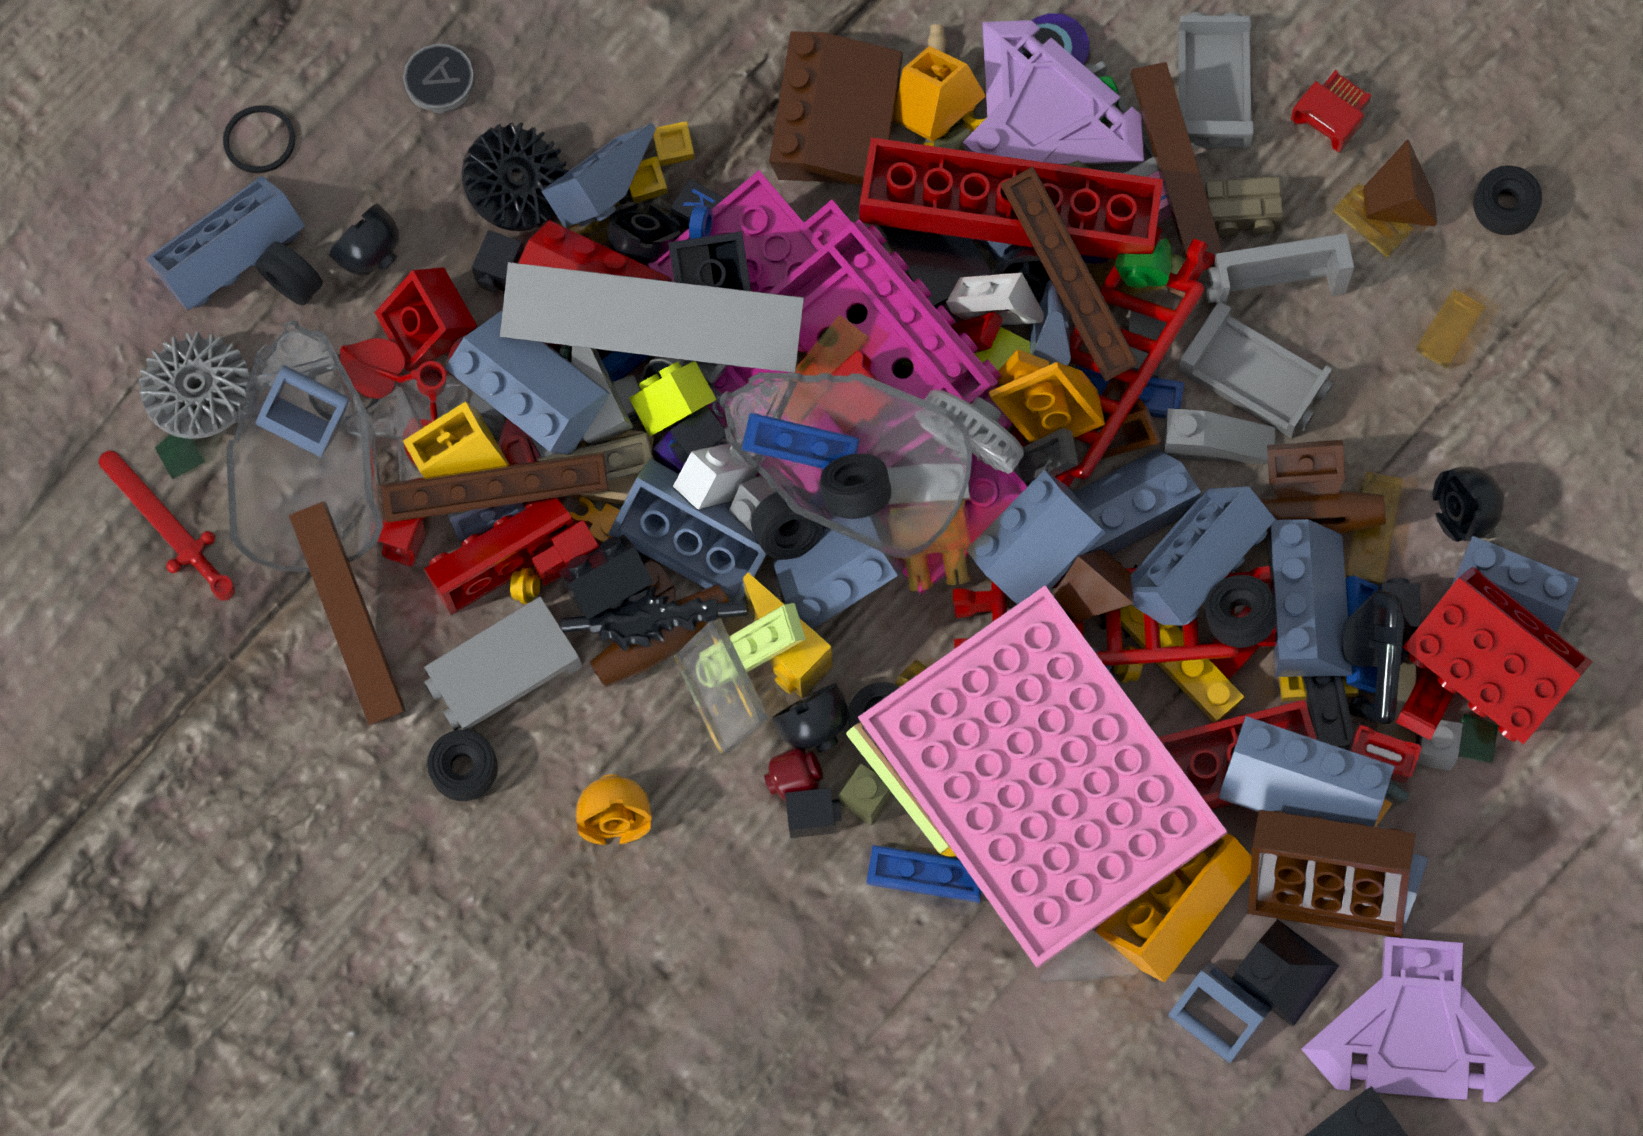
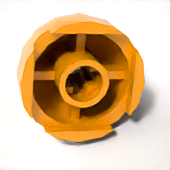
(613, 809)

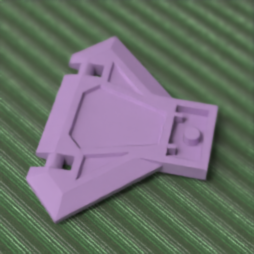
(1048, 104)
(1419, 1031)

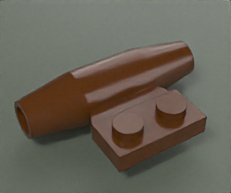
(1309, 484)
(618, 665)

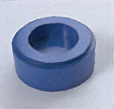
(700, 222)

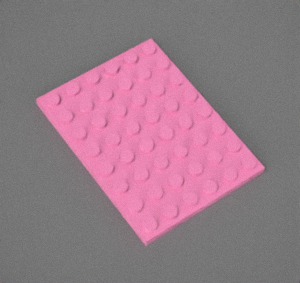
(1042, 776)

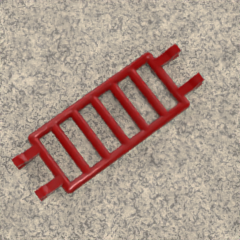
(1186, 281)
(970, 602)

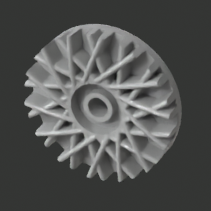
(194, 386)
(987, 437)

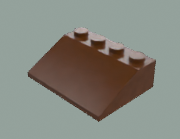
(831, 105)
(1330, 873)

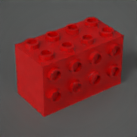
(1496, 655)

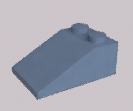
(599, 180)

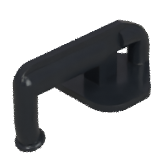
(1376, 639)

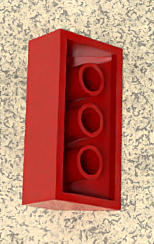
(565, 249)
(491, 558)

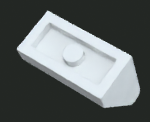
(996, 292)

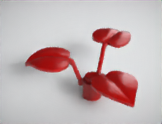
(376, 366)

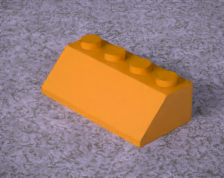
(1174, 914)

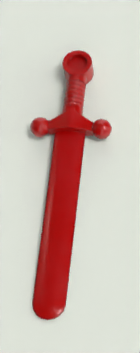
(188, 549)

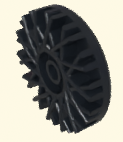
(507, 174)

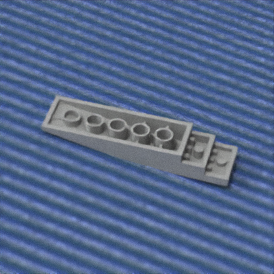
(652, 317)

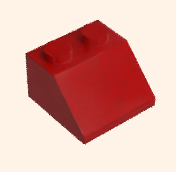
(425, 316)

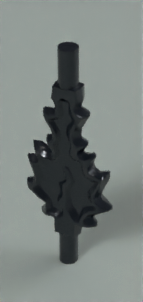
(643, 616)

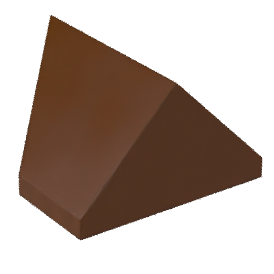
(1400, 191)
(1138, 427)
(1094, 586)

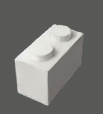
(713, 476)

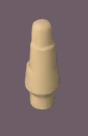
(937, 38)

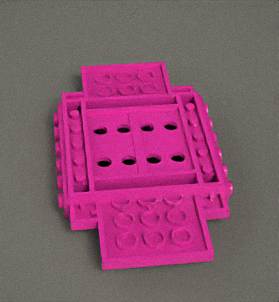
(843, 266)

